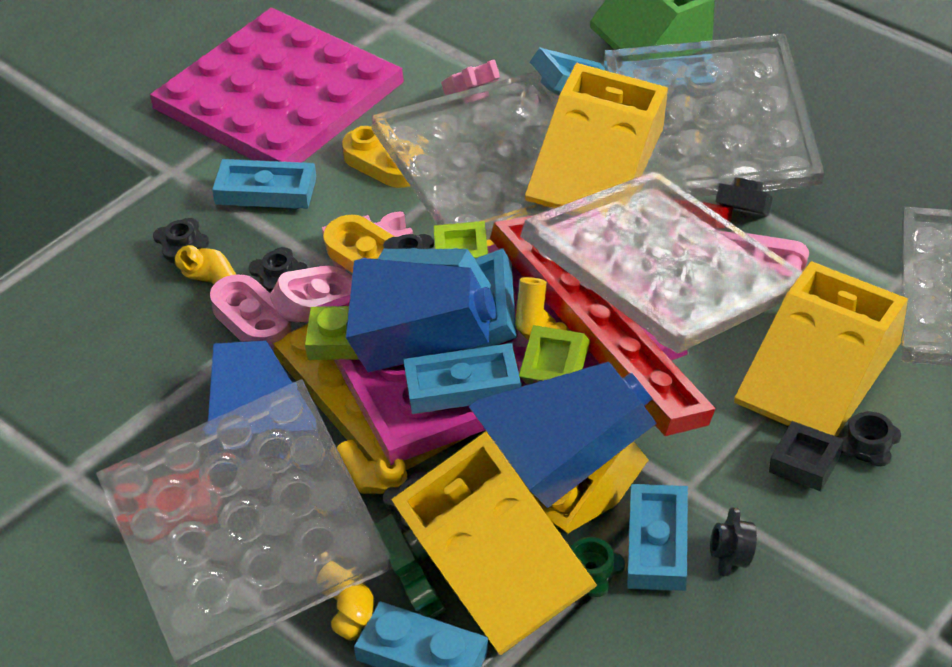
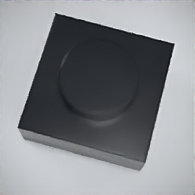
(744, 196)
(806, 456)

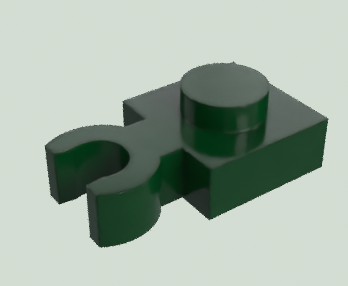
(407, 561)

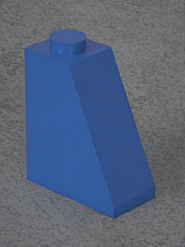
(414, 311)
(242, 375)
(565, 426)

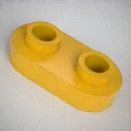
(367, 155)
(353, 231)

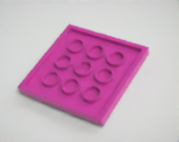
(277, 89)

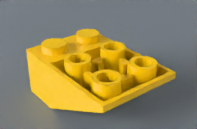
(597, 136)
(823, 350)
(493, 543)

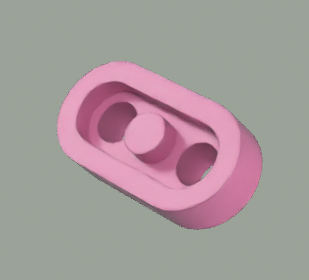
(308, 288)
(247, 310)

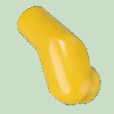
(203, 264)
(531, 307)
(371, 476)
(355, 611)

